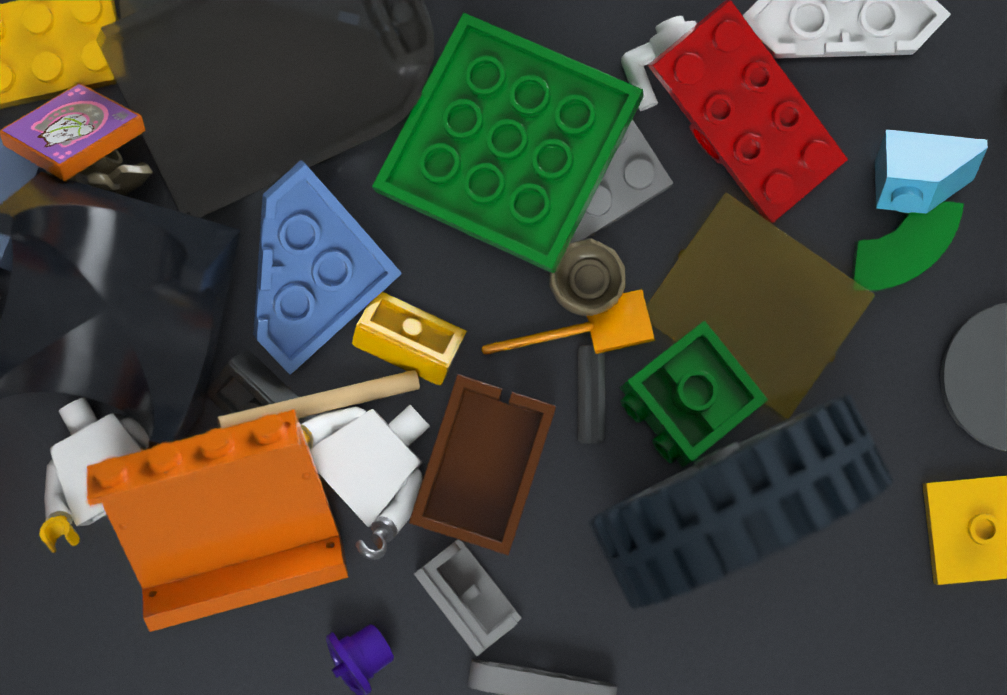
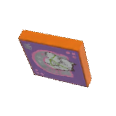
(72, 131)

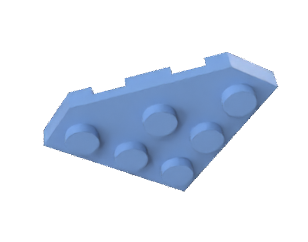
(311, 268)

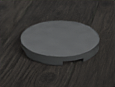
(976, 377)

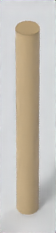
(330, 399)

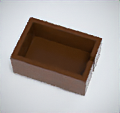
(482, 465)

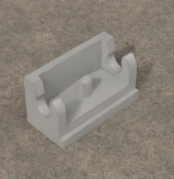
(468, 596)

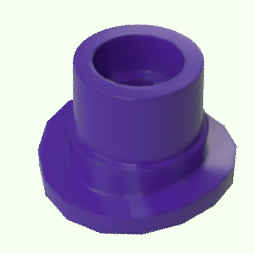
(359, 657)

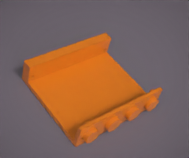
(221, 519)

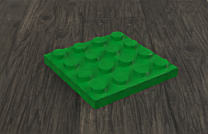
(508, 142)

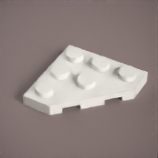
(844, 26)

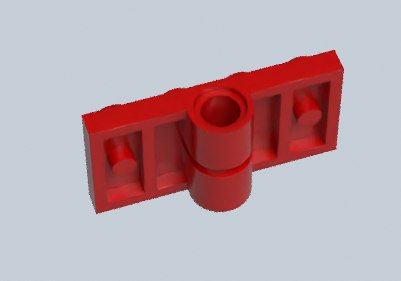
(747, 111)

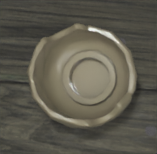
(588, 278)

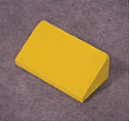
(408, 337)

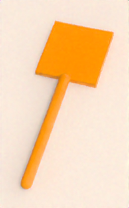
(615, 329)

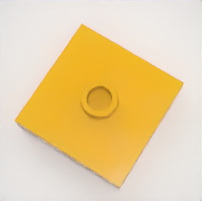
(967, 529)

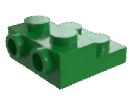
(691, 395)

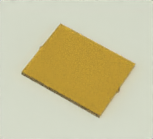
(763, 298)

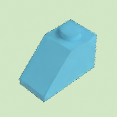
(923, 169)

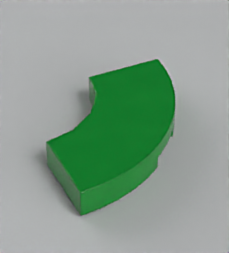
(906, 250)

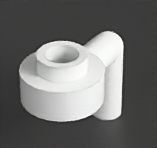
(635, 59)

